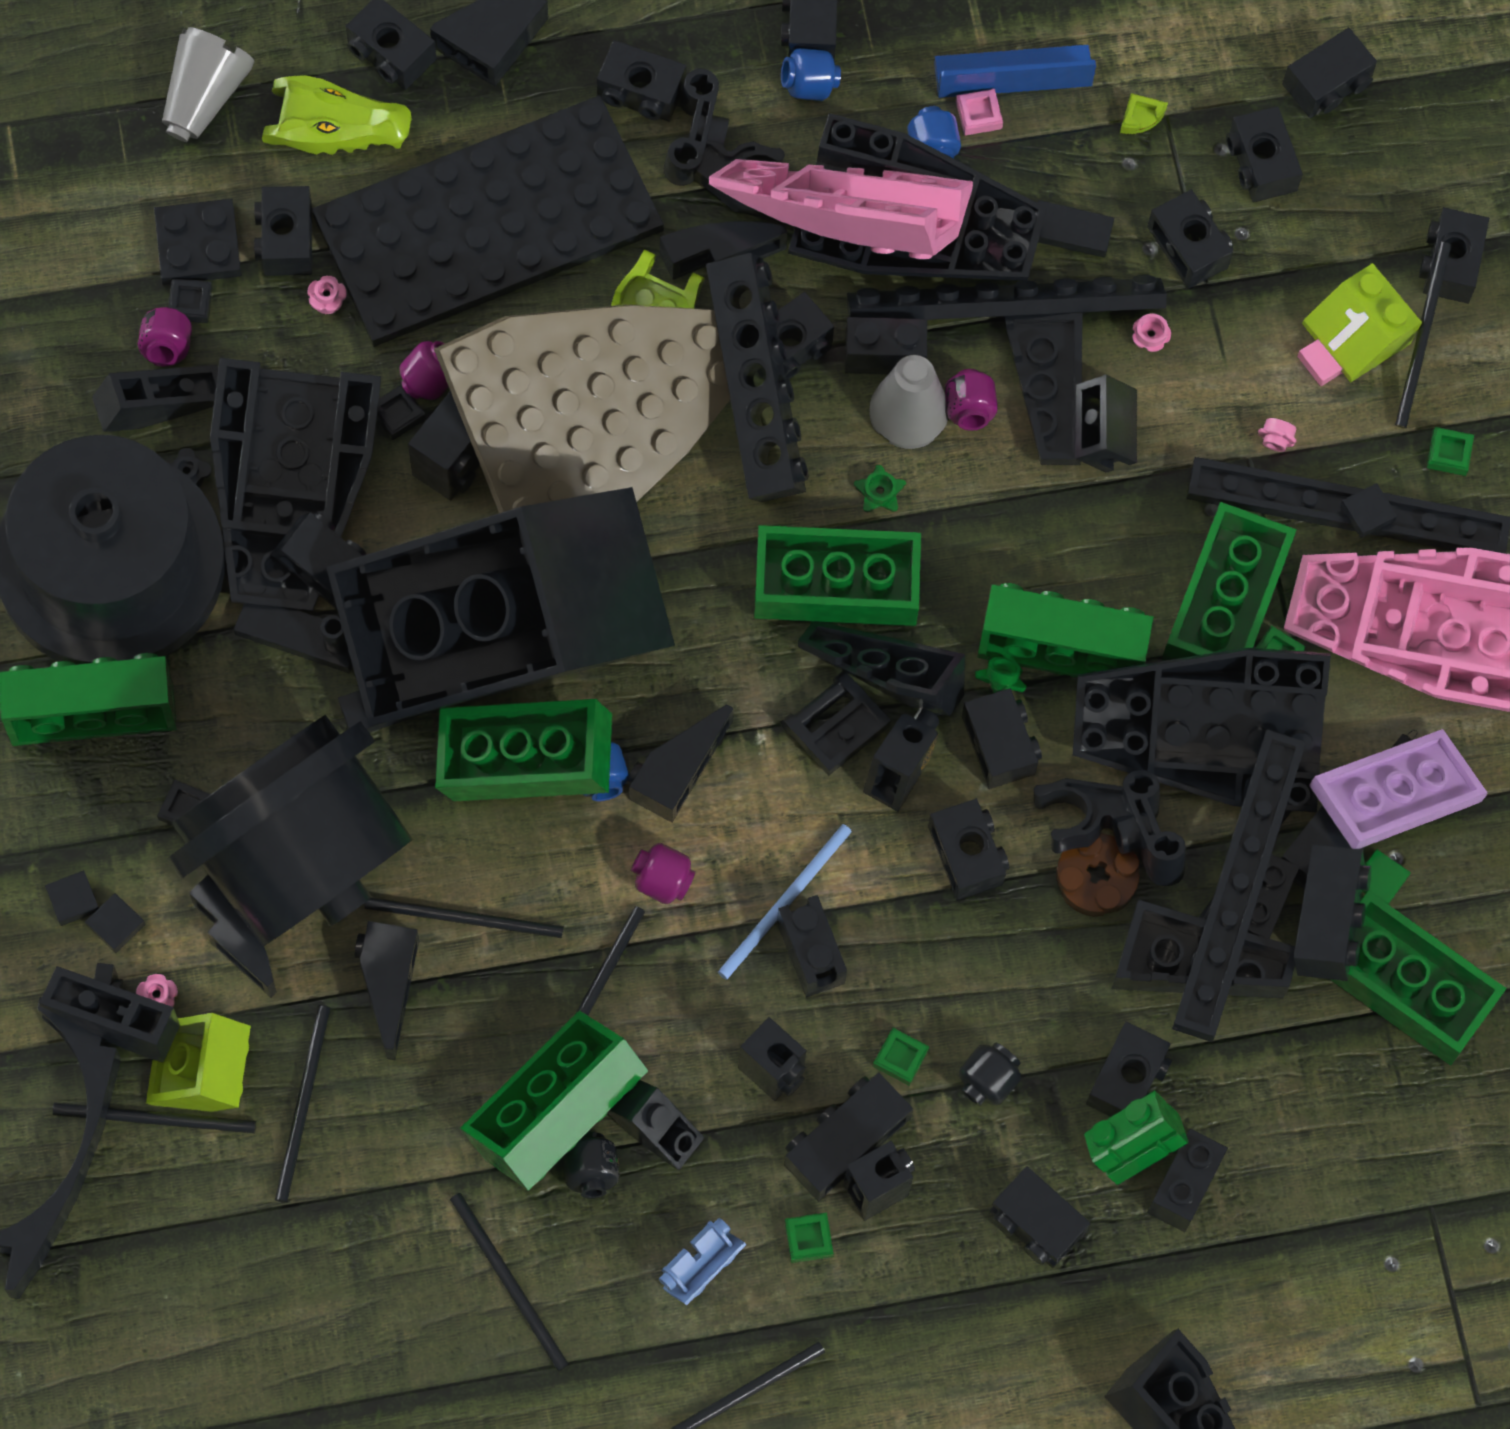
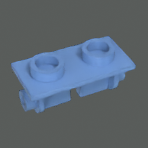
(688, 1275)

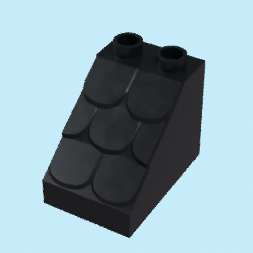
(500, 604)

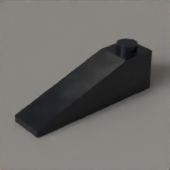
(902, 669)
(1170, 1389)

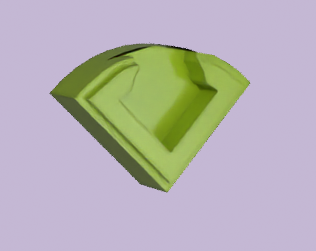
(1142, 114)

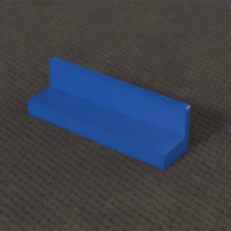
(1014, 70)

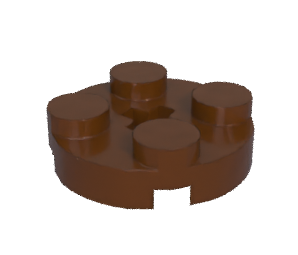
(1104, 896)

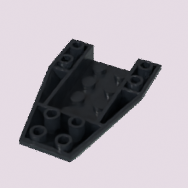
(995, 234)
(1205, 719)

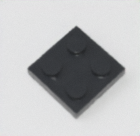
(197, 241)

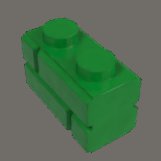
(1135, 1137)

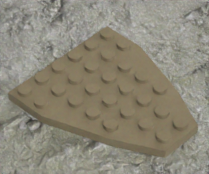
(585, 397)

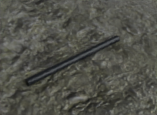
(1423, 335)
(464, 917)
(611, 960)
(302, 1104)
(160, 1118)
(509, 1282)
(752, 1387)

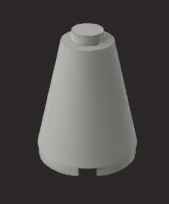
(201, 82)
(909, 404)

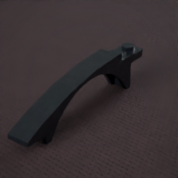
(33, 1236)

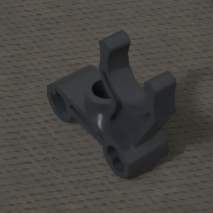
(705, 143)
(1126, 811)

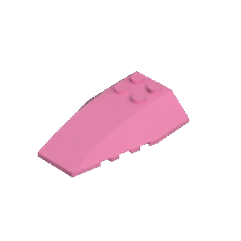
(883, 212)
(1414, 618)

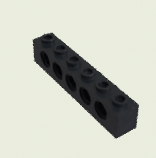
(727, 283)

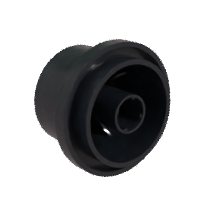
(108, 552)
(294, 832)

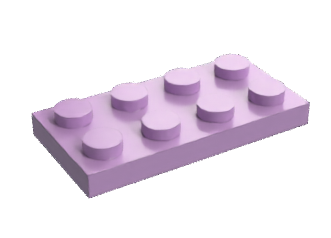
(1398, 789)

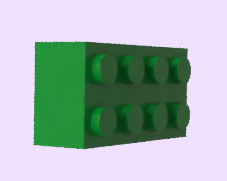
(837, 575)
(1230, 584)
(1062, 633)
(87, 700)
(524, 750)
(1418, 982)
(554, 1100)

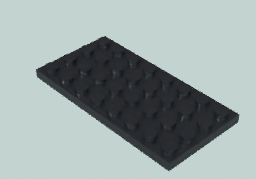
(487, 220)

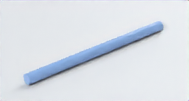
(786, 899)

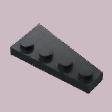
(1048, 369)

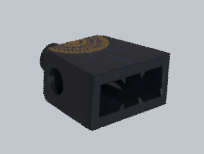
(902, 758)

